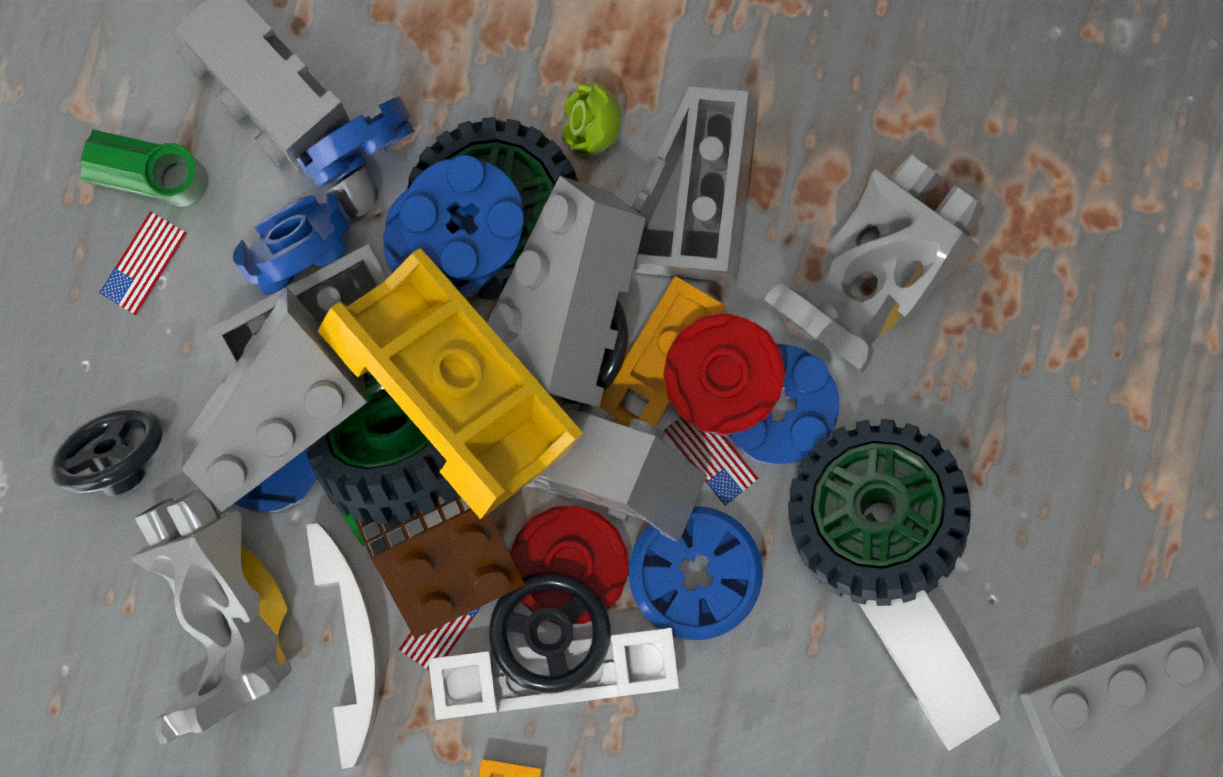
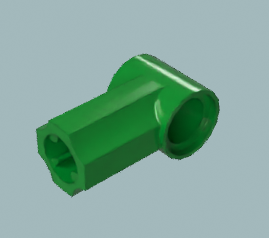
(139, 167)

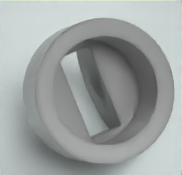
(356, 192)

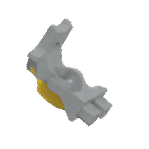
(909, 242)
(212, 580)

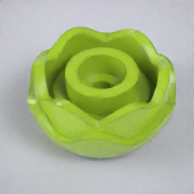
(592, 119)

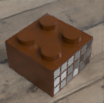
(440, 563)

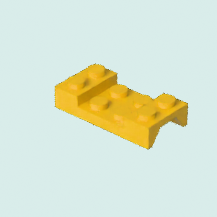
(453, 382)

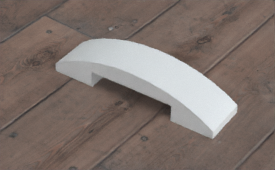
(933, 666)
(478, 686)
(353, 721)

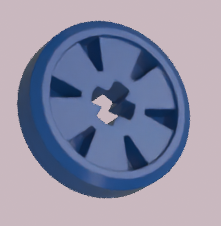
(706, 611)

